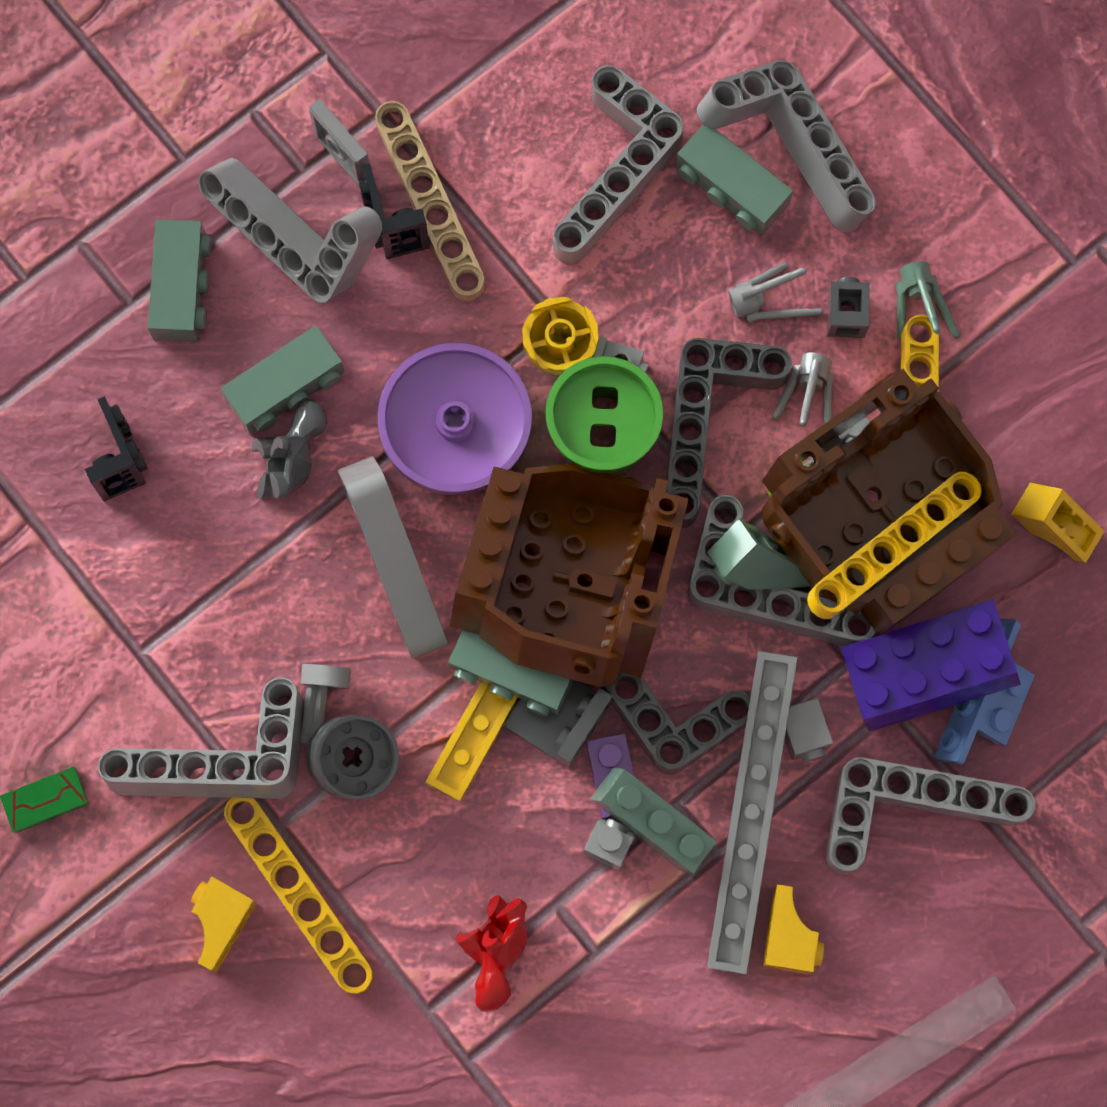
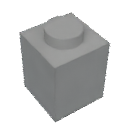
(807, 732)

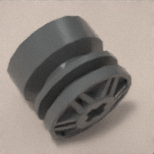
(374, 756)

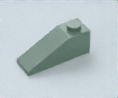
(754, 560)

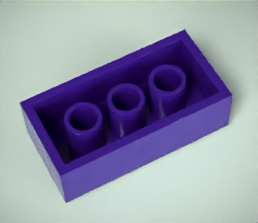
(930, 665)

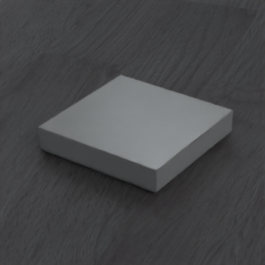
(338, 141)

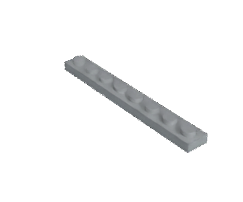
(752, 812)

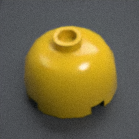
(559, 335)

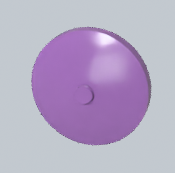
(454, 418)

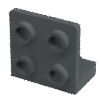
(566, 733)

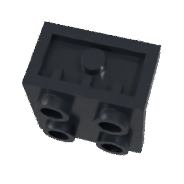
(403, 231)
(118, 473)

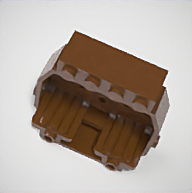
(903, 456)
(585, 532)

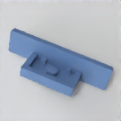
(989, 715)

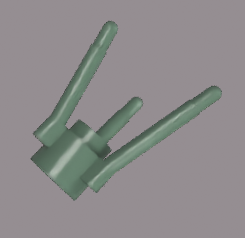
(920, 284)

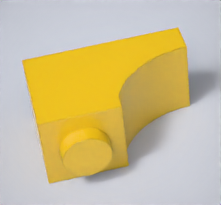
(1059, 520)
(223, 918)
(788, 941)

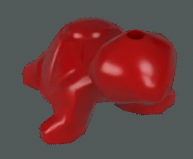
(496, 949)

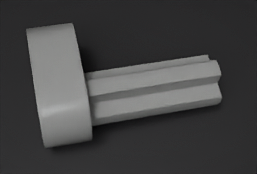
(318, 680)

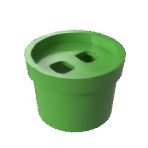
(635, 418)

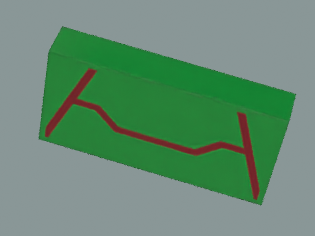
(44, 800)

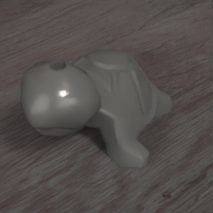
(290, 455)

